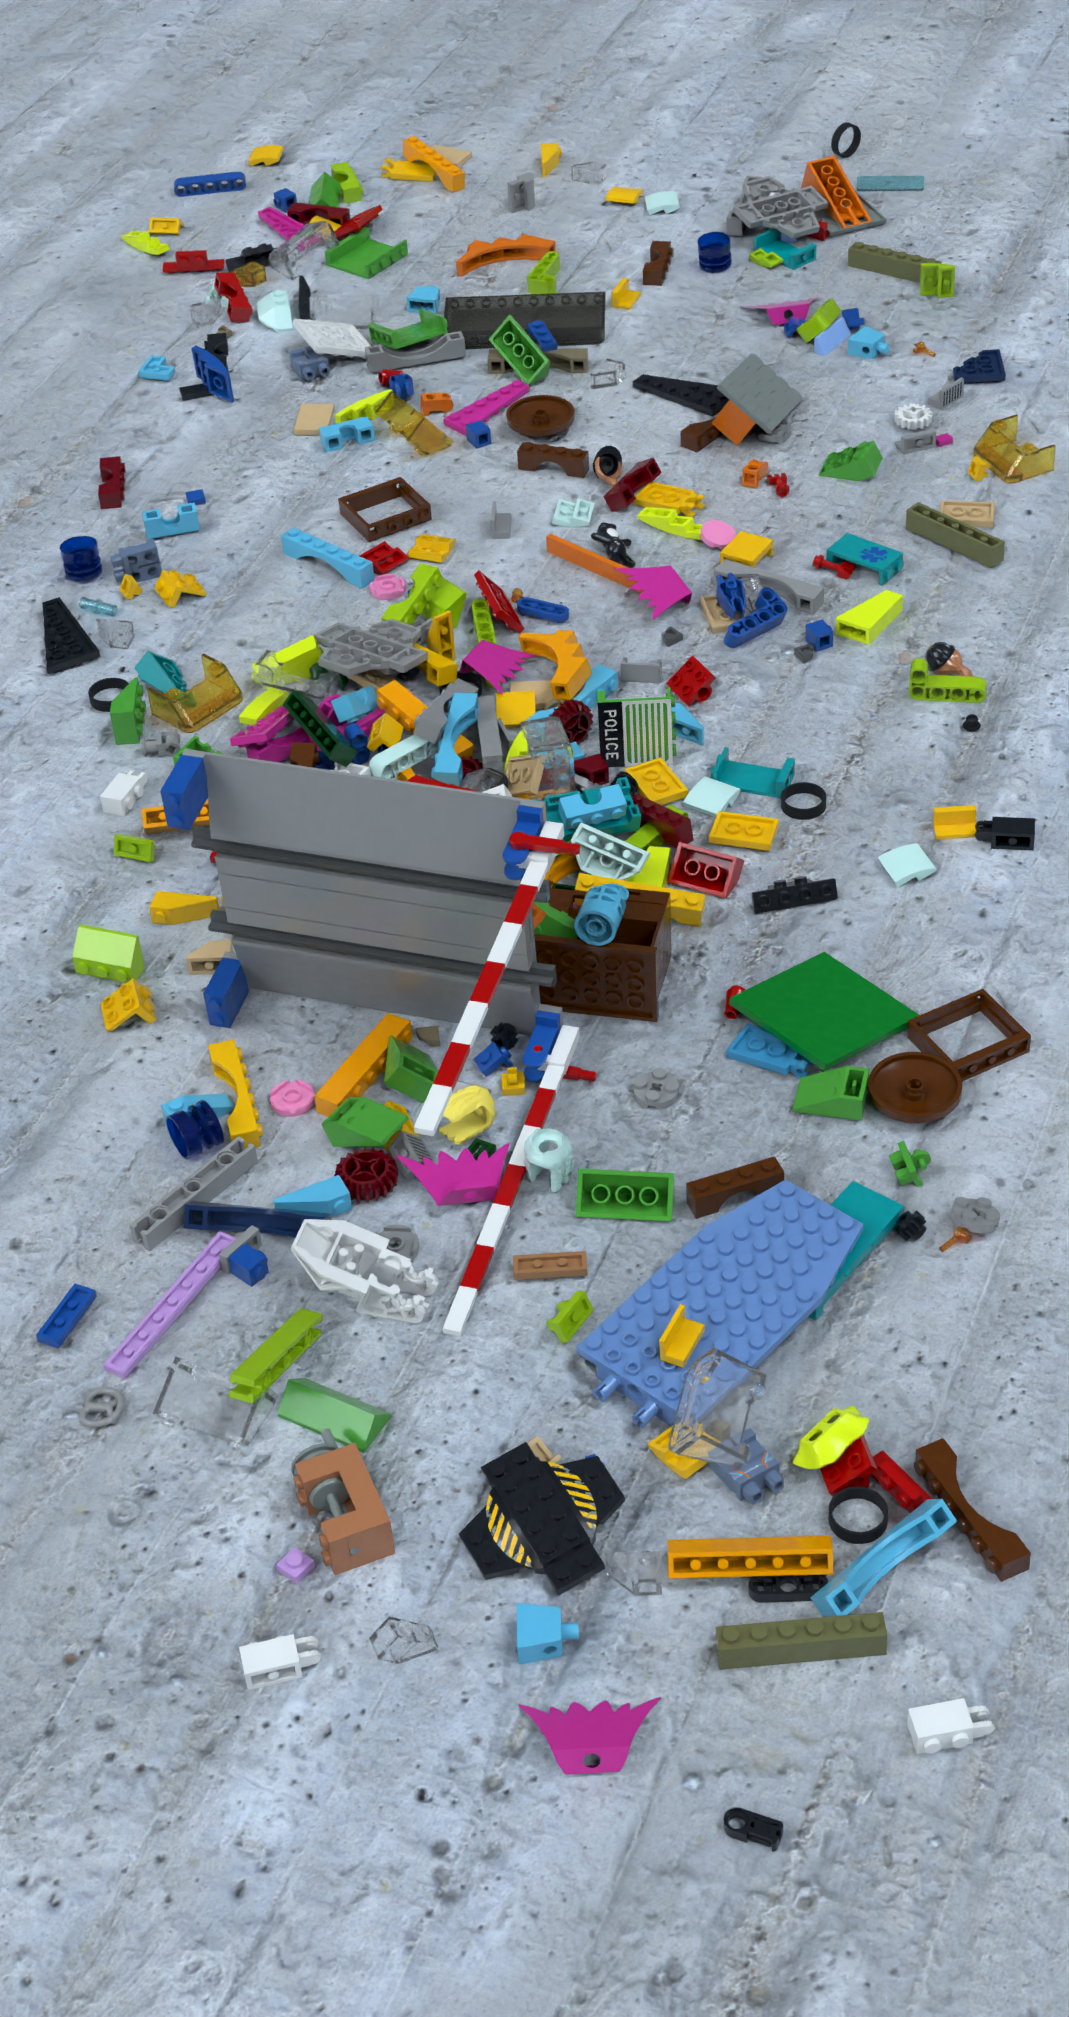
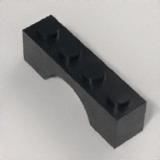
(218, 346)

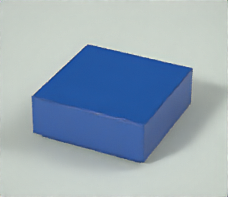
(196, 497)

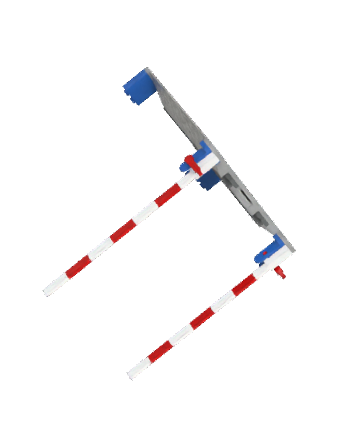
(390, 906)

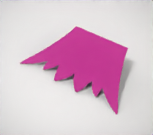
(777, 310)
(660, 585)
(493, 662)
(461, 1180)
(586, 1732)

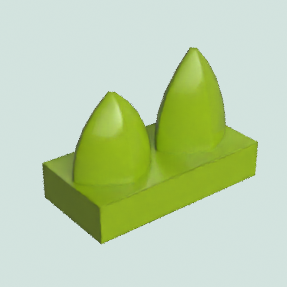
(134, 847)
(570, 1316)

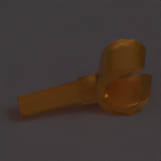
(922, 348)
(517, 594)
(960, 1234)

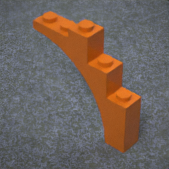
(503, 249)

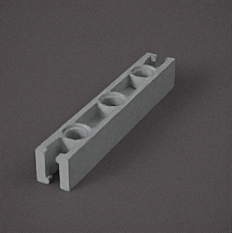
(489, 734)
(200, 1186)

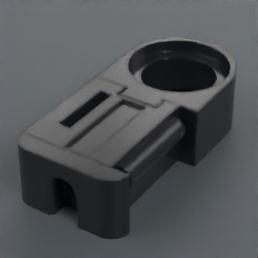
(756, 1828)

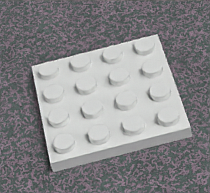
(332, 338)

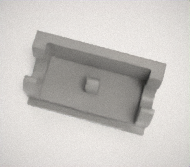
(641, 671)

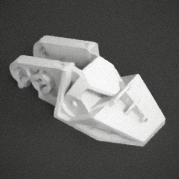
(361, 1268)

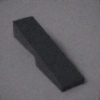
(304, 300)

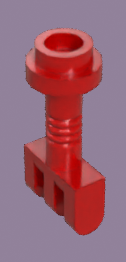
(782, 488)
(843, 571)

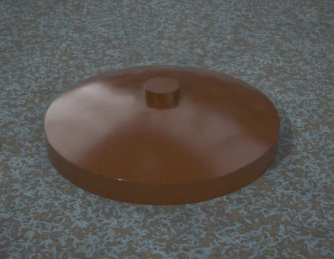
(540, 415)
(915, 1087)

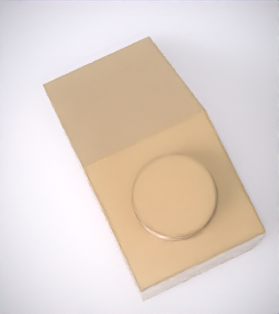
(207, 957)

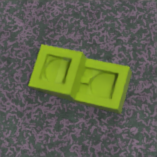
(765, 259)

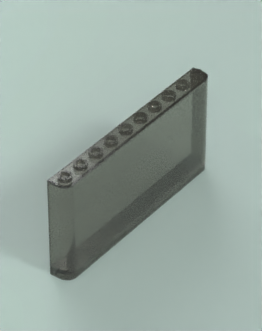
(568, 316)

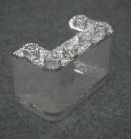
(551, 745)

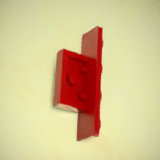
(192, 261)
(898, 1483)

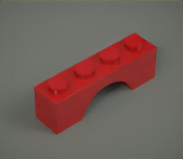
(238, 305)

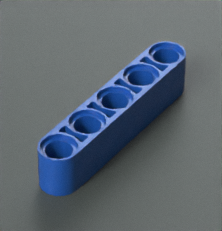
(203, 188)

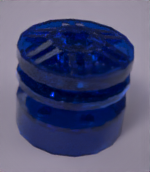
(714, 252)
(81, 558)
(195, 1129)

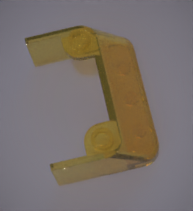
(413, 425)
(1006, 458)
(200, 704)

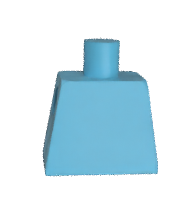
(424, 298)
(867, 343)
(542, 1632)

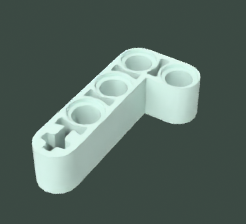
(402, 756)

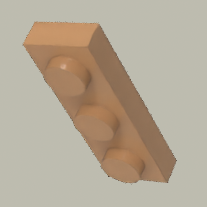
(550, 1265)

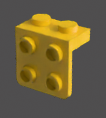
(173, 583)
(127, 1001)

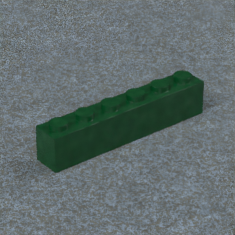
(320, 728)

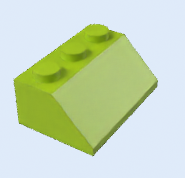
(444, 599)
(107, 954)

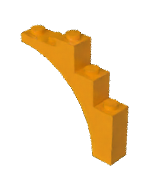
(566, 653)

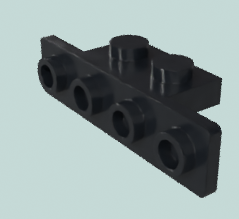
(258, 254)
(794, 894)

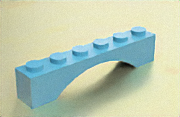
(353, 567)
(600, 679)
(462, 714)
(855, 1581)

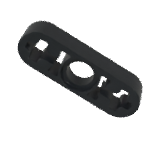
(780, 1595)

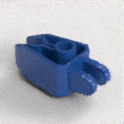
(401, 385)
(731, 595)

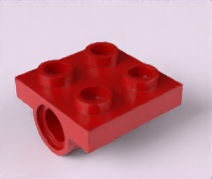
(692, 682)
(850, 1468)

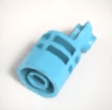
(601, 913)

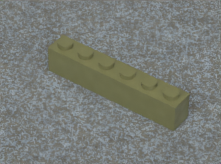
(887, 261)
(955, 535)
(801, 1640)

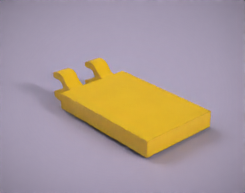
(408, 170)
(669, 497)

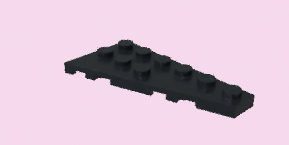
(694, 395)
(65, 638)

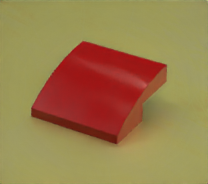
(385, 558)

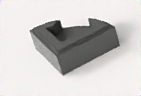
(672, 636)
(804, 653)

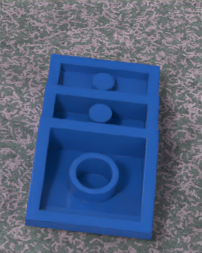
(212, 373)

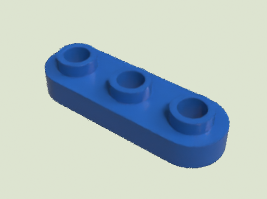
(543, 609)

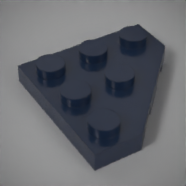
(983, 368)

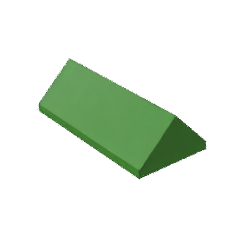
(325, 191)
(520, 351)
(625, 1194)
(324, 1408)

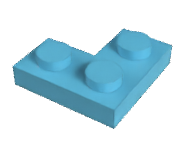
(155, 369)

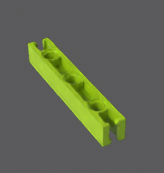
(275, 1355)

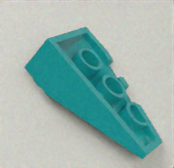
(160, 672)

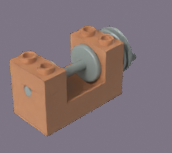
(337, 1477)

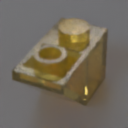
(251, 274)

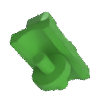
(917, 1160)

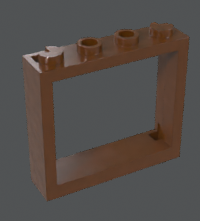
(379, 494)
(1013, 1046)

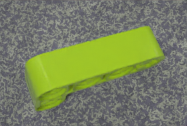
(542, 277)
(819, 321)
(944, 687)

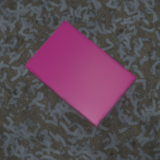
(944, 439)

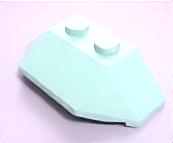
(275, 311)
(607, 855)

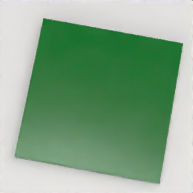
(823, 1010)

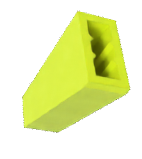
(870, 617)
(299, 657)
(656, 868)

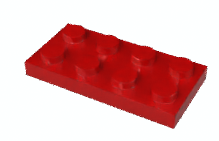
(358, 222)
(498, 602)

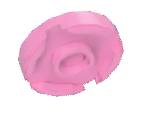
(717, 533)
(387, 587)
(292, 1098)

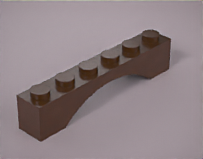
(699, 435)
(1000, 1548)

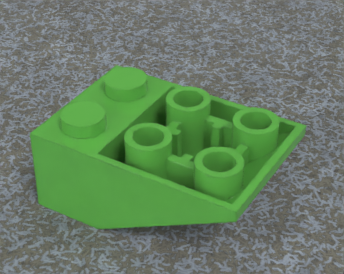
(853, 463)
(128, 714)
(409, 1070)
(834, 1093)
(362, 1123)

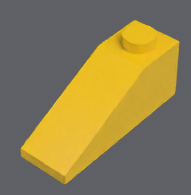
(550, 157)
(441, 636)
(179, 908)

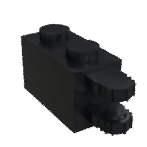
(1007, 833)

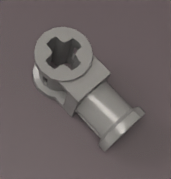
(162, 744)

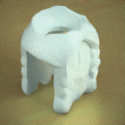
(558, 1161)

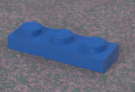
(542, 336)
(66, 1315)

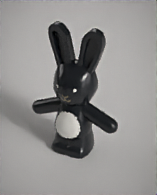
(614, 546)

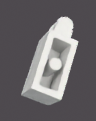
(123, 792)
(277, 1659)
(947, 1725)

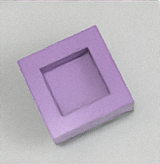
(295, 1565)

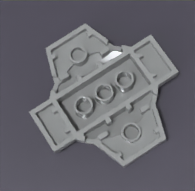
(778, 208)
(382, 648)

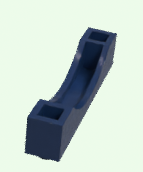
(239, 1218)

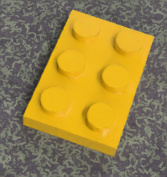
(657, 781)
(744, 830)

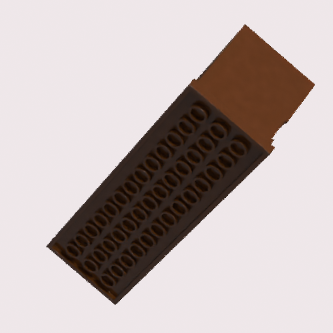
(612, 978)

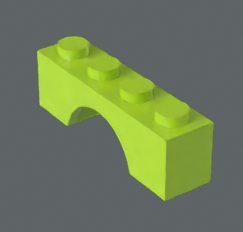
(349, 184)
(426, 581)

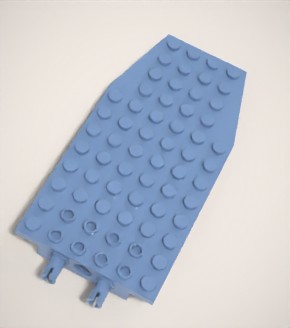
(742, 1277)

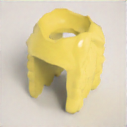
(470, 1114)

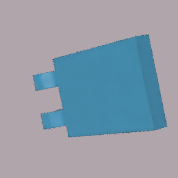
(764, 1050)

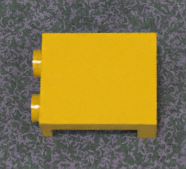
(747, 549)

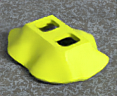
(830, 1438)

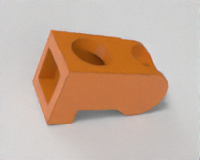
(435, 402)
(753, 473)

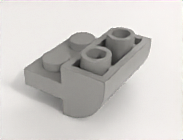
(521, 193)

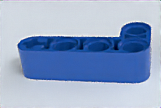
(769, 615)
(359, 741)

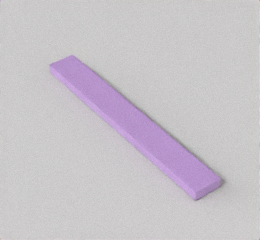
(168, 1308)

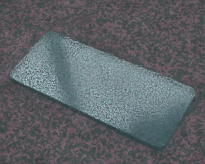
(890, 183)

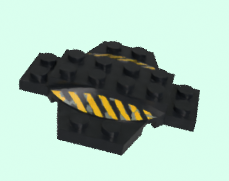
(542, 1517)

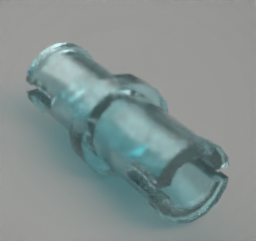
(98, 606)

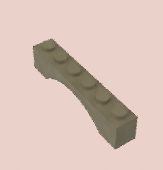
(570, 360)

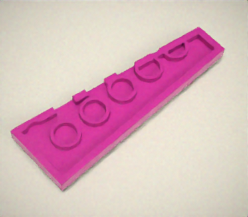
(280, 222)
(487, 406)
(264, 729)

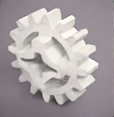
(913, 416)

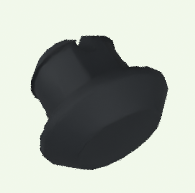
(971, 723)

